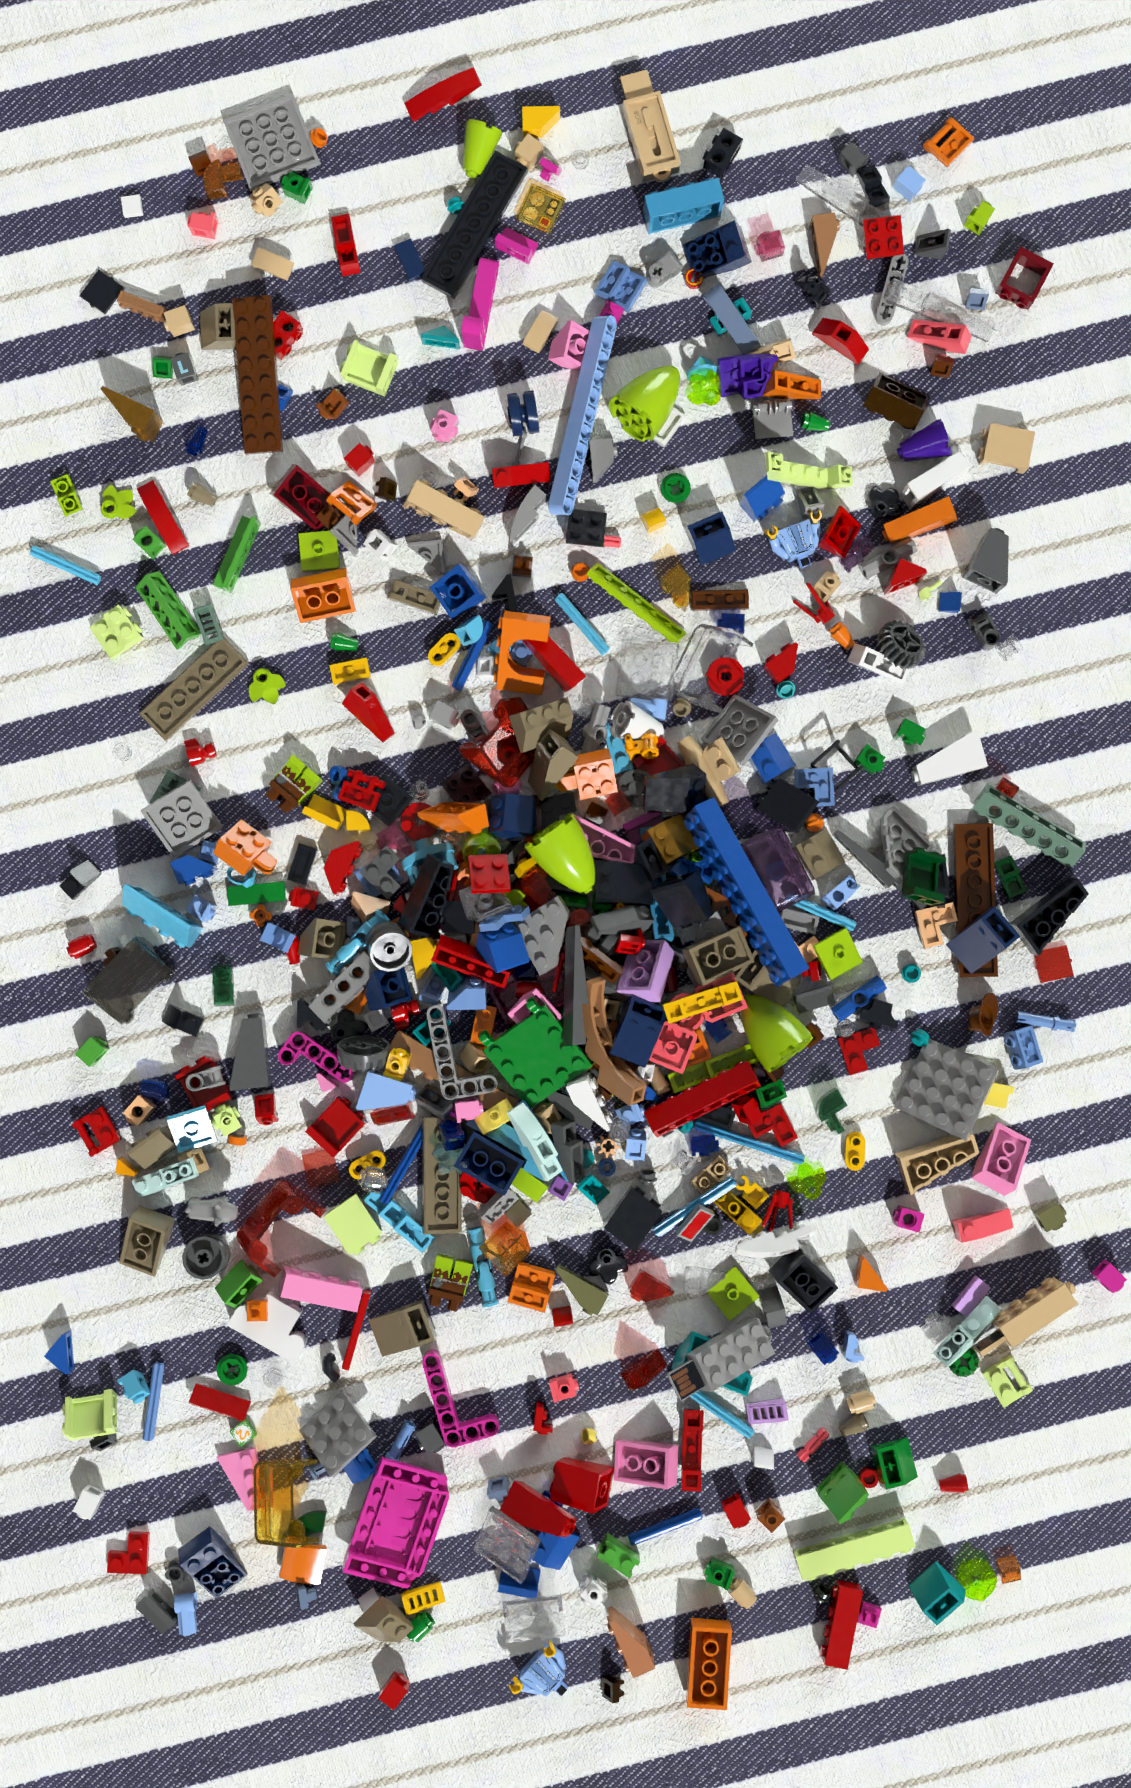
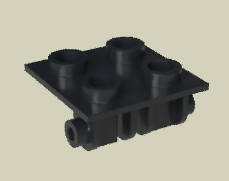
(465, 786)

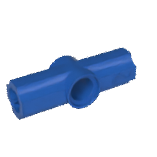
(868, 991)

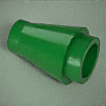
(813, 422)
(342, 642)

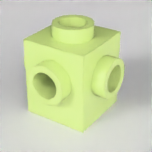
(225, 1119)

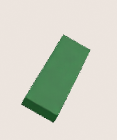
(256, 893)

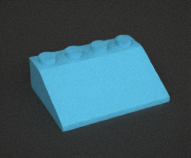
(161, 915)

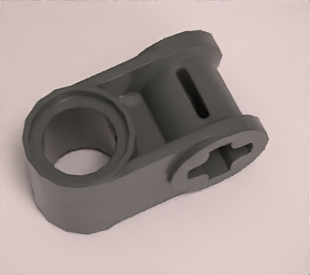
(984, 629)
(475, 728)

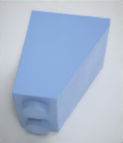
(383, 1091)

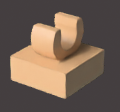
(466, 488)

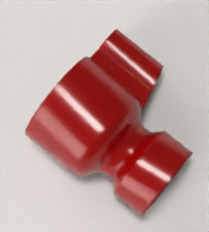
(198, 754)
(402, 1011)

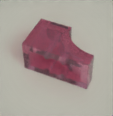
(394, 839)

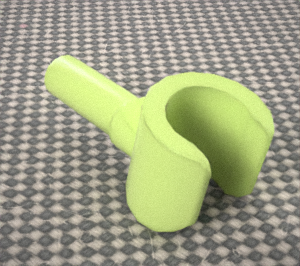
(925, 592)

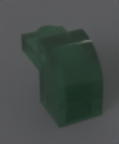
(827, 1107)

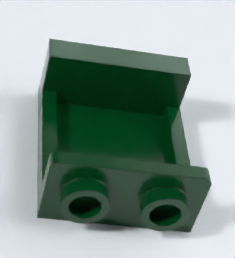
(921, 876)

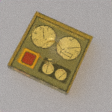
(540, 208)

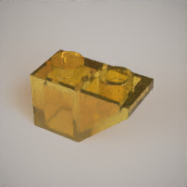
(677, 584)

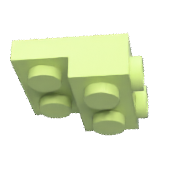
(117, 631)

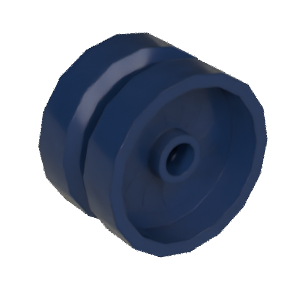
(522, 413)

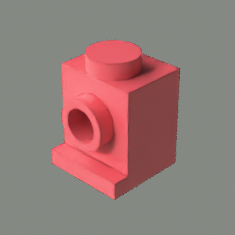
(203, 224)
(558, 1382)

